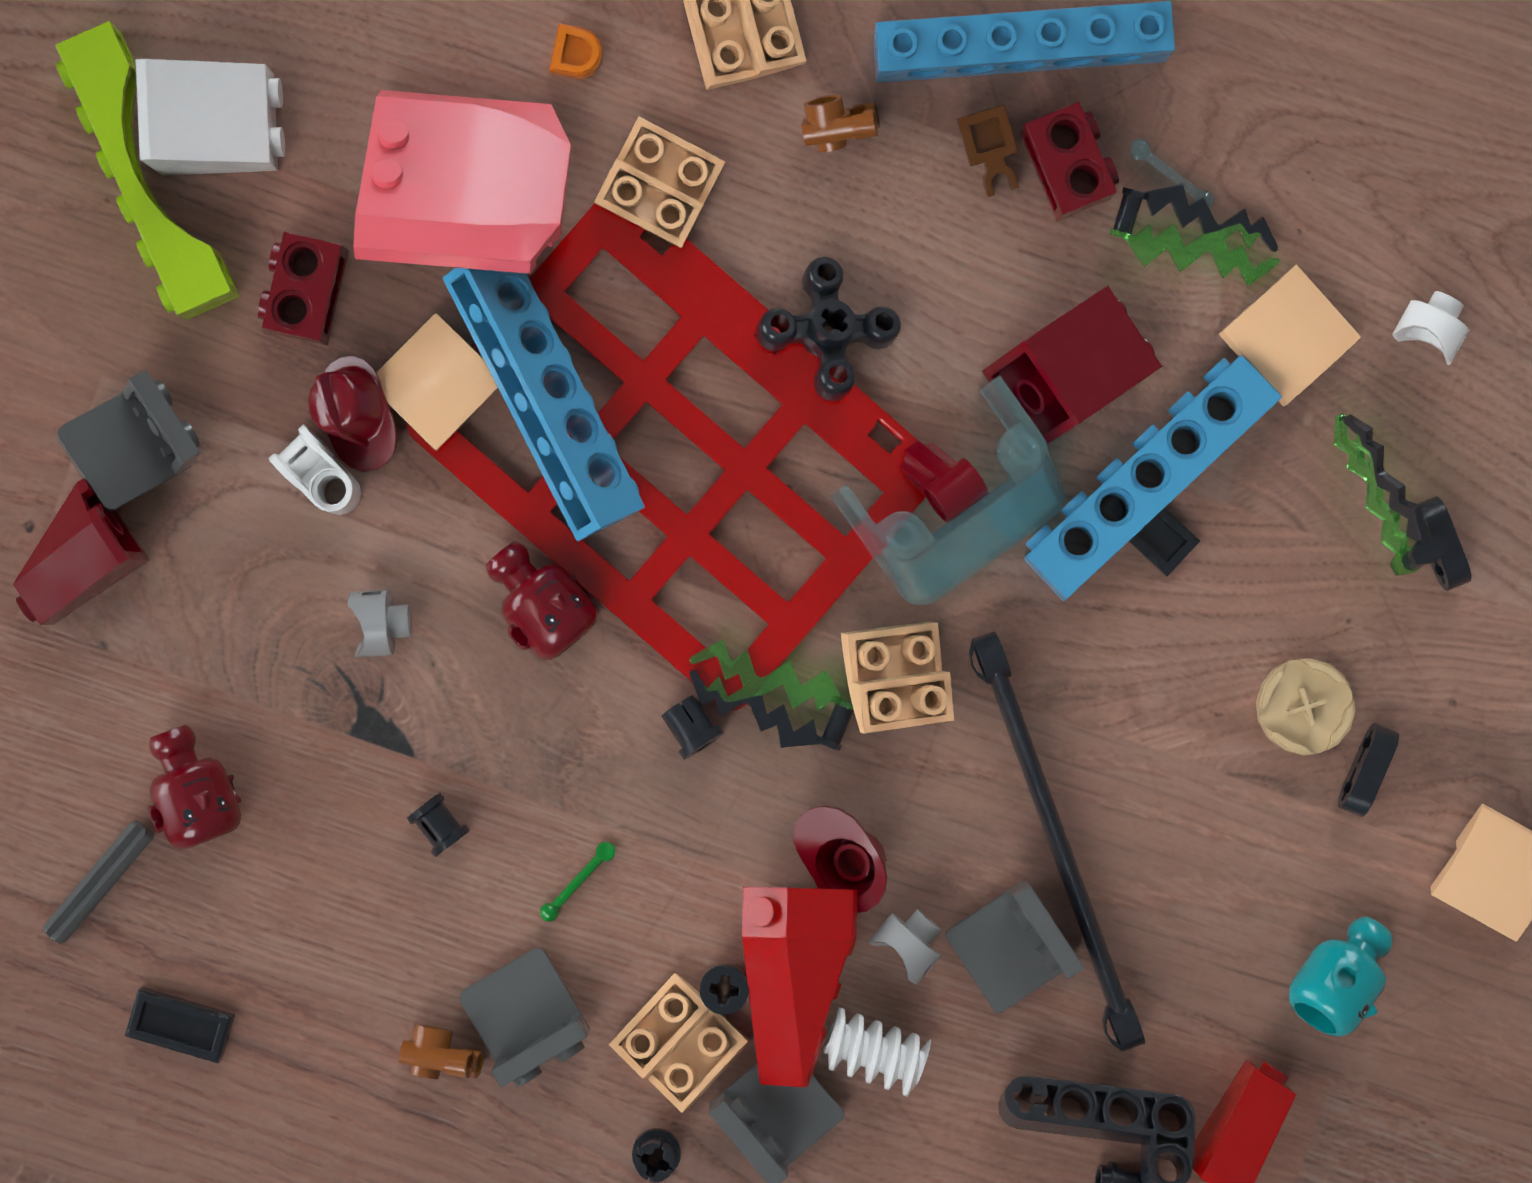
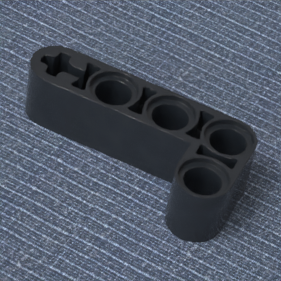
(1098, 1124)

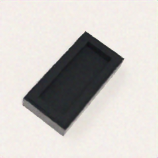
(1160, 541)
(179, 1025)

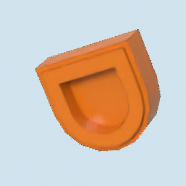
(575, 53)

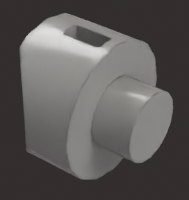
(379, 621)
(911, 941)

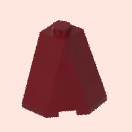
(76, 558)

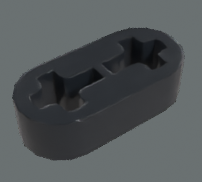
(1452, 567)
(1368, 770)

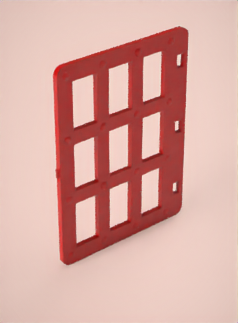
(727, 316)

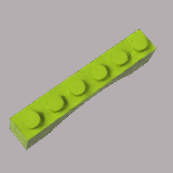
(106, 84)

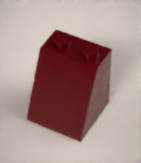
(1076, 364)

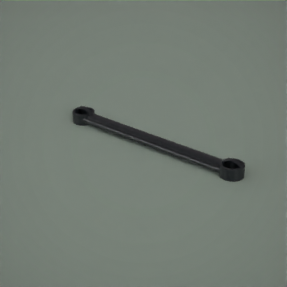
(1119, 1008)

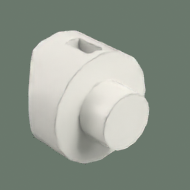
(1434, 324)

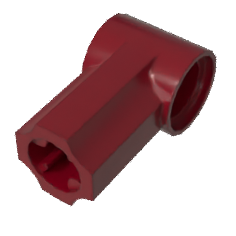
(945, 483)

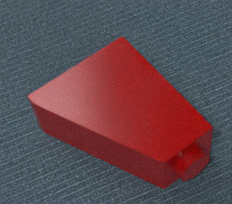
(1243, 1126)

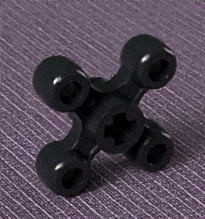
(826, 345)

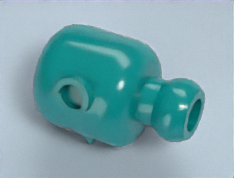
(1342, 979)

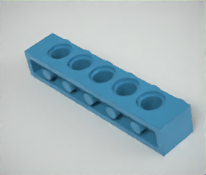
(1023, 41)
(1249, 400)
(541, 416)

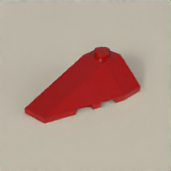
(793, 968)

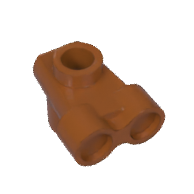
(831, 124)
(431, 1053)

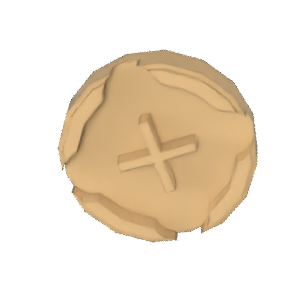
(1305, 706)

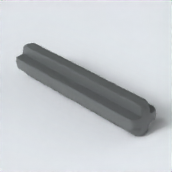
(98, 881)

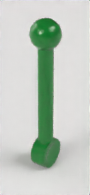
(604, 852)

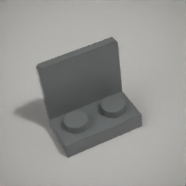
(1012, 947)
(774, 1122)

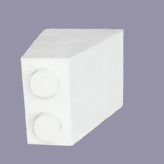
(208, 117)

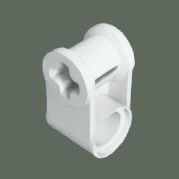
(311, 466)

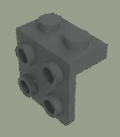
(130, 443)
(525, 1017)

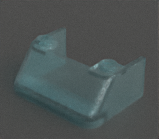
(931, 565)

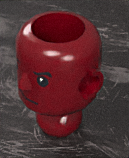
(543, 605)
(193, 796)

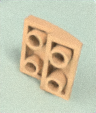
(743, 39)
(659, 182)
(1290, 334)
(436, 381)
(897, 677)
(1490, 873)
(679, 1043)

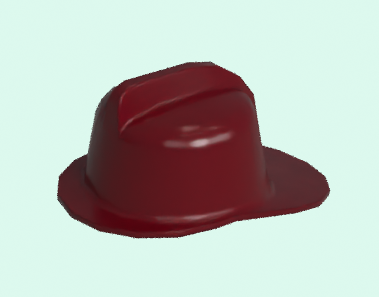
(354, 413)
(841, 854)

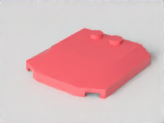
(461, 182)

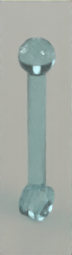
(1140, 150)

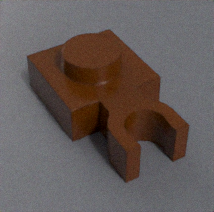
(987, 140)

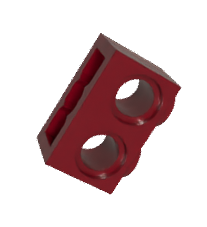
(1057, 164)
(317, 290)

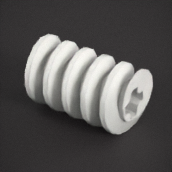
(875, 1052)

